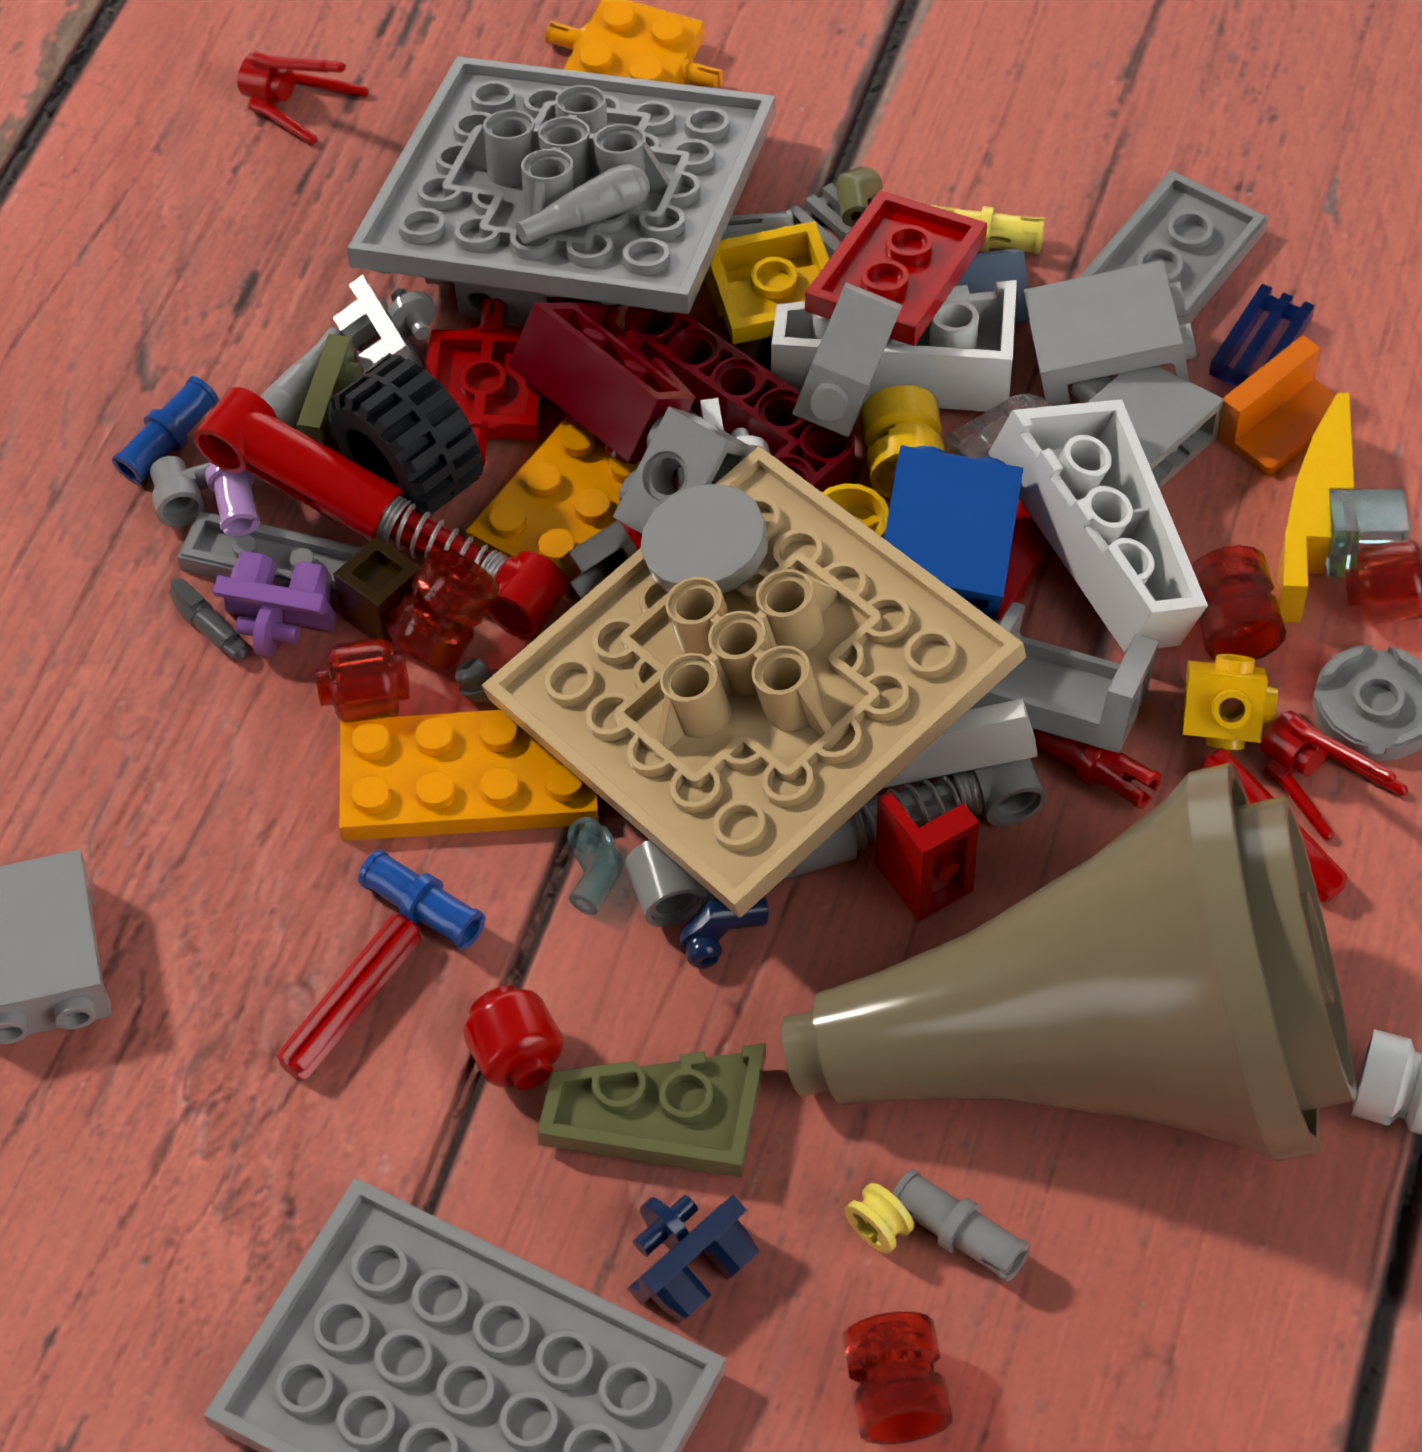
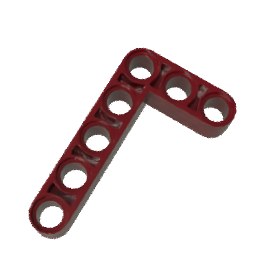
(746, 395)

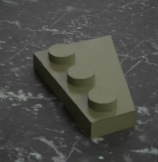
(663, 1114)

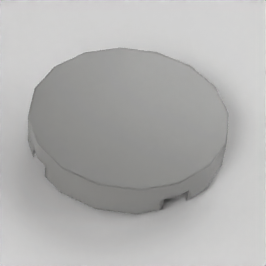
(705, 534)
(1371, 702)

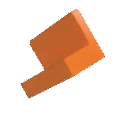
(1276, 408)

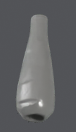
(600, 198)
(291, 388)

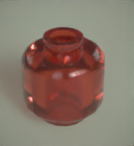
(1387, 581)
(364, 680)

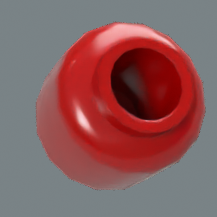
(513, 1037)

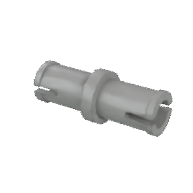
(962, 1226)

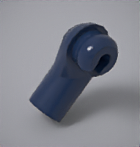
(710, 924)

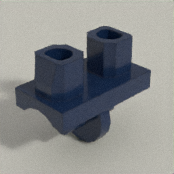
(717, 1236)

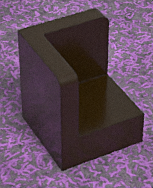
(596, 559)
(373, 586)

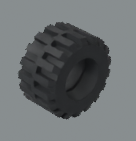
(407, 432)

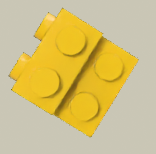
(761, 271)

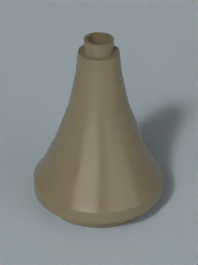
(1147, 984)

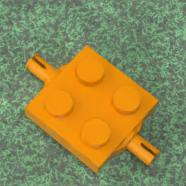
(637, 43)

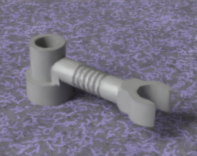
(177, 491)

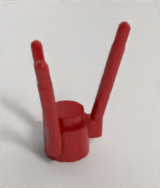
(272, 80)
(1302, 748)

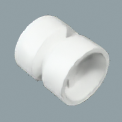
(1390, 1082)

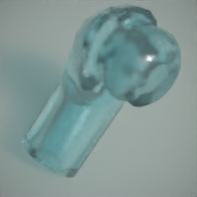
(599, 862)

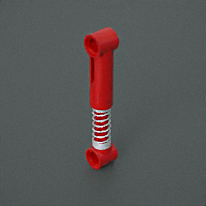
(249, 437)

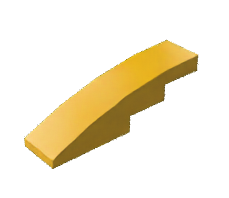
(1308, 526)

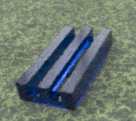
(1278, 309)

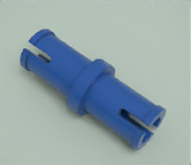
(165, 429)
(421, 899)

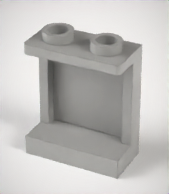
(1108, 327)
(1075, 691)
(48, 948)

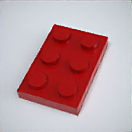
(901, 254)

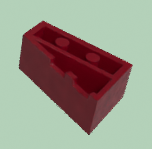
(597, 374)

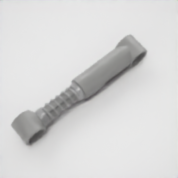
(998, 792)

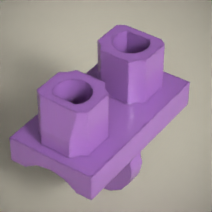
(273, 611)

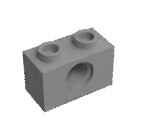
(673, 442)

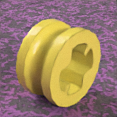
(879, 1218)

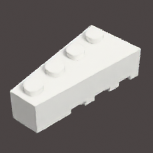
(958, 358)
(1104, 516)

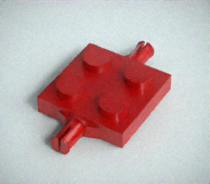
(477, 375)

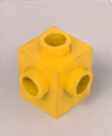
(1211, 684)

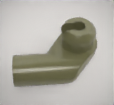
(856, 192)

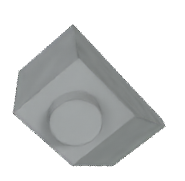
(847, 359)

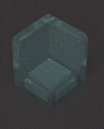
(1363, 518)

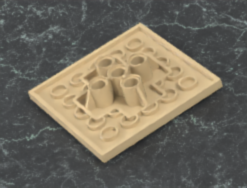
(761, 711)

